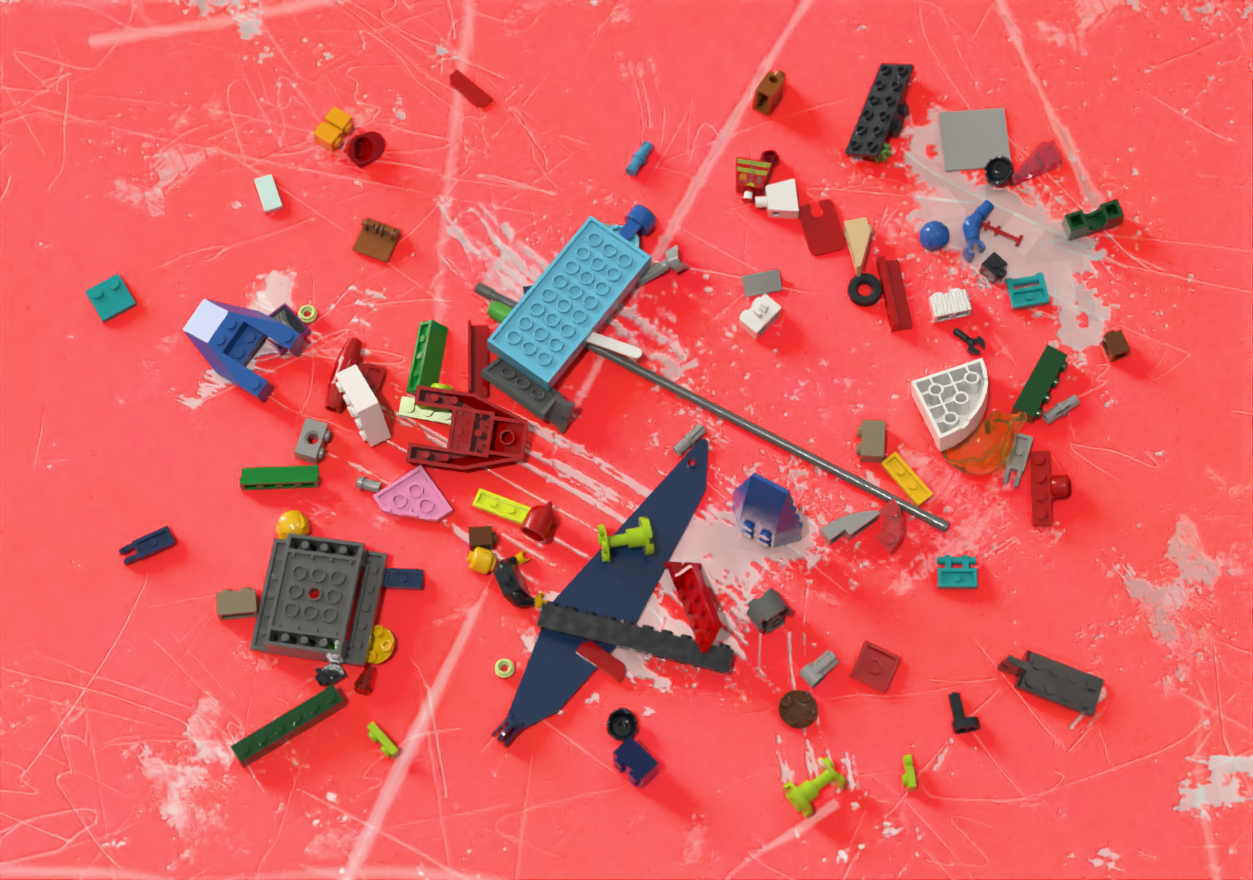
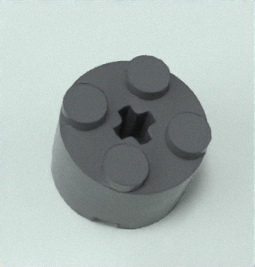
(768, 611)

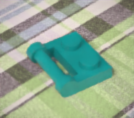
(1027, 296)

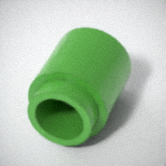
(498, 311)

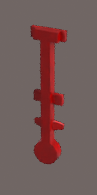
(997, 231)

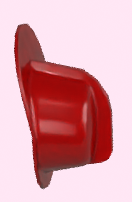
(365, 148)

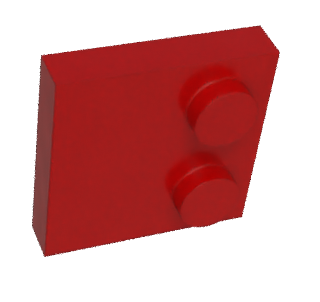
(874, 666)

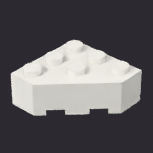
(362, 405)

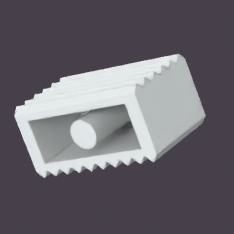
(949, 305)

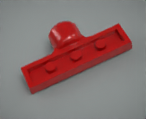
(1045, 488)

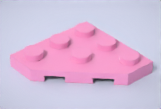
(413, 497)

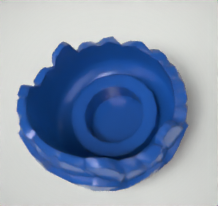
(934, 235)

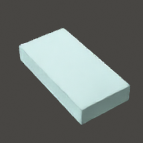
(268, 193)

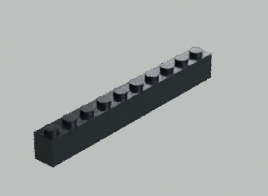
(633, 638)

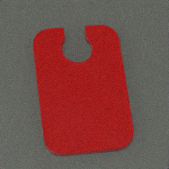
(823, 232)

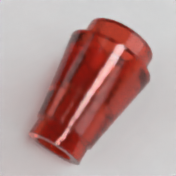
(365, 681)

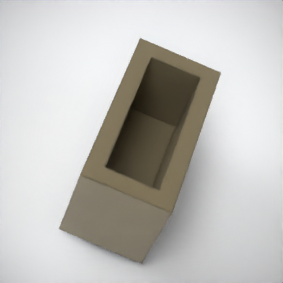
(872, 441)
(237, 604)

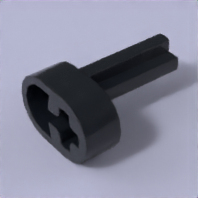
(961, 723)

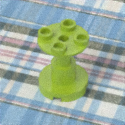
(632, 538)
(808, 791)

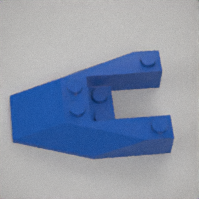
(230, 336)

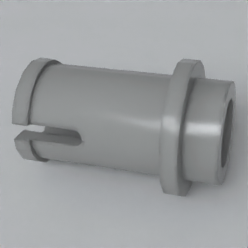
(368, 484)

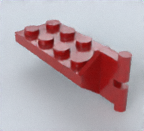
(695, 601)

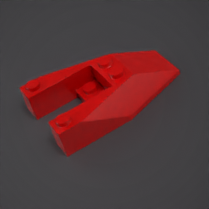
(477, 434)

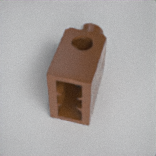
(770, 86)

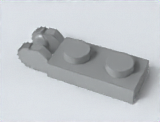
(1018, 457)

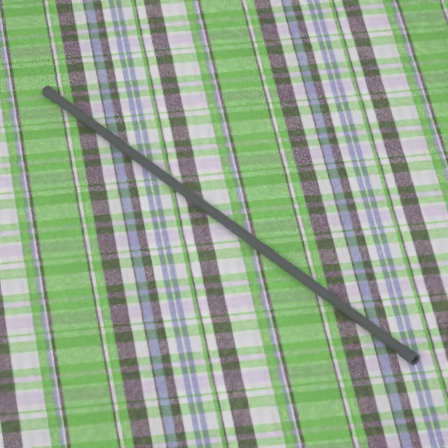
(931, 519)

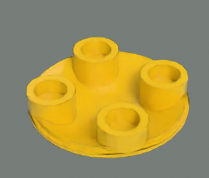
(381, 645)

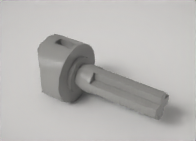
(672, 261)

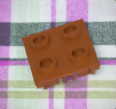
(376, 239)

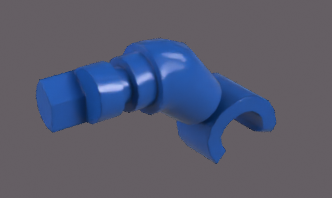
(971, 230)

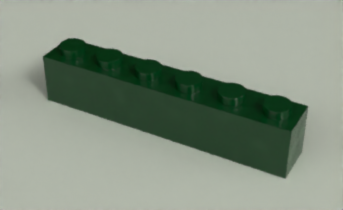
(288, 726)

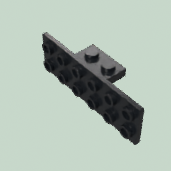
(882, 111)

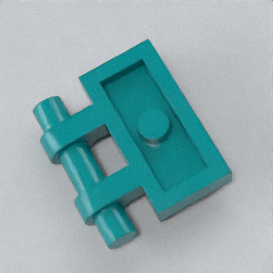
(956, 577)

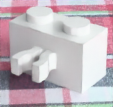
(759, 316)

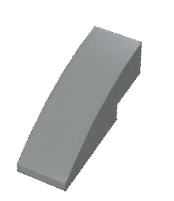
(848, 526)

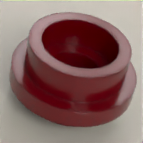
(770, 156)

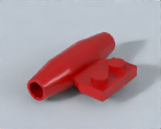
(348, 357)

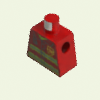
(751, 177)

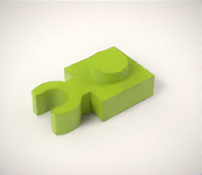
(908, 777)

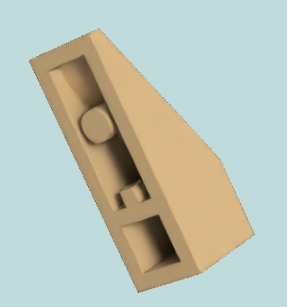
(858, 239)

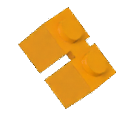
(331, 133)

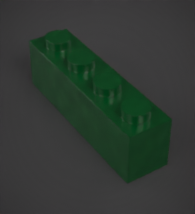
(1040, 382)

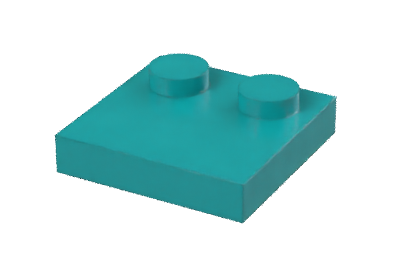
(110, 298)

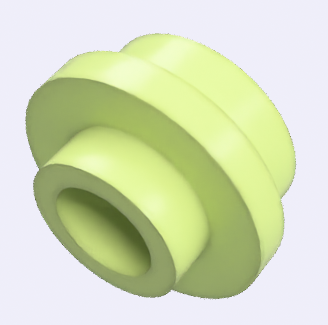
(307, 309)
(504, 662)

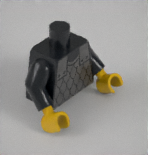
(513, 584)

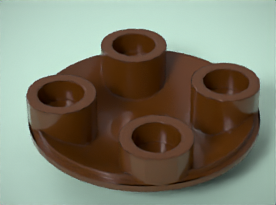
(797, 709)

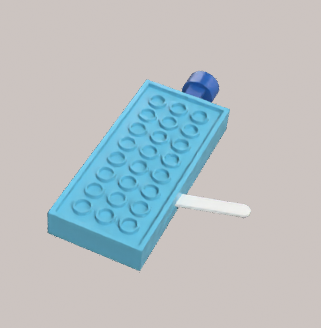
(575, 299)

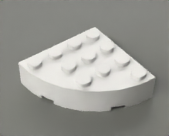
(952, 401)

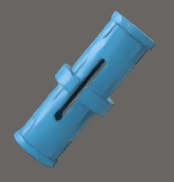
(639, 158)

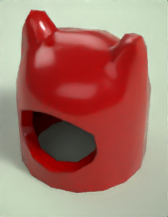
(539, 522)

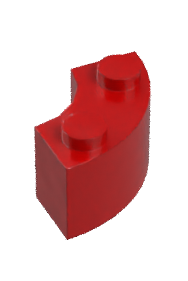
(893, 526)

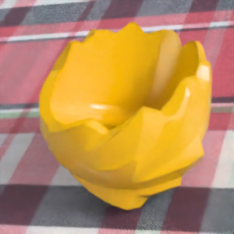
(292, 522)

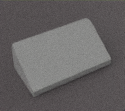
(761, 283)

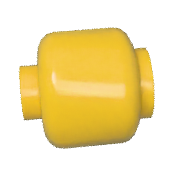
(481, 560)

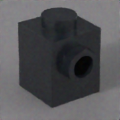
(994, 268)

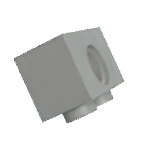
(312, 430)

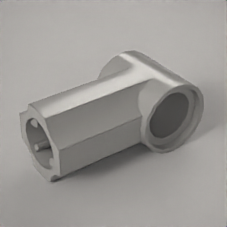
(815, 672)

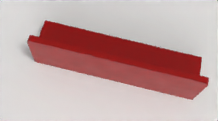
(894, 294)
(477, 359)

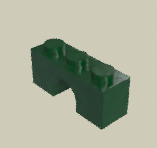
(1080, 224)

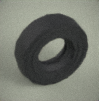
(860, 300)

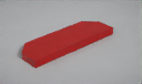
(469, 89)
(602, 660)

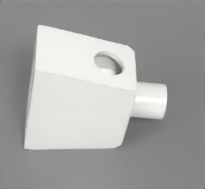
(780, 200)

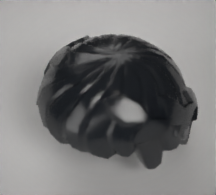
(999, 170)
(621, 724)

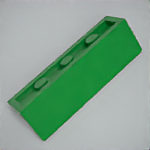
(427, 355)
(280, 477)

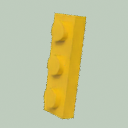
(906, 479)

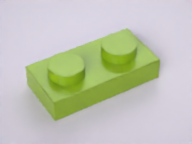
(377, 735)

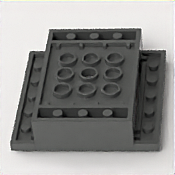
(306, 627)

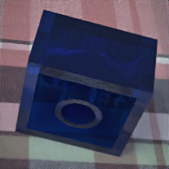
(635, 763)

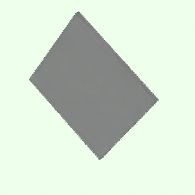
(973, 138)

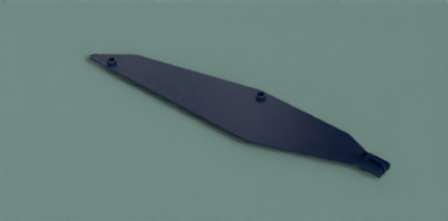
(609, 589)

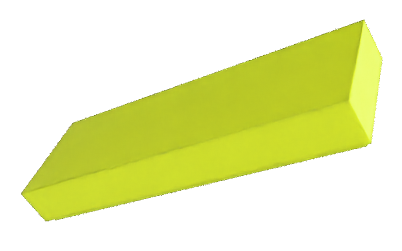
(500, 506)

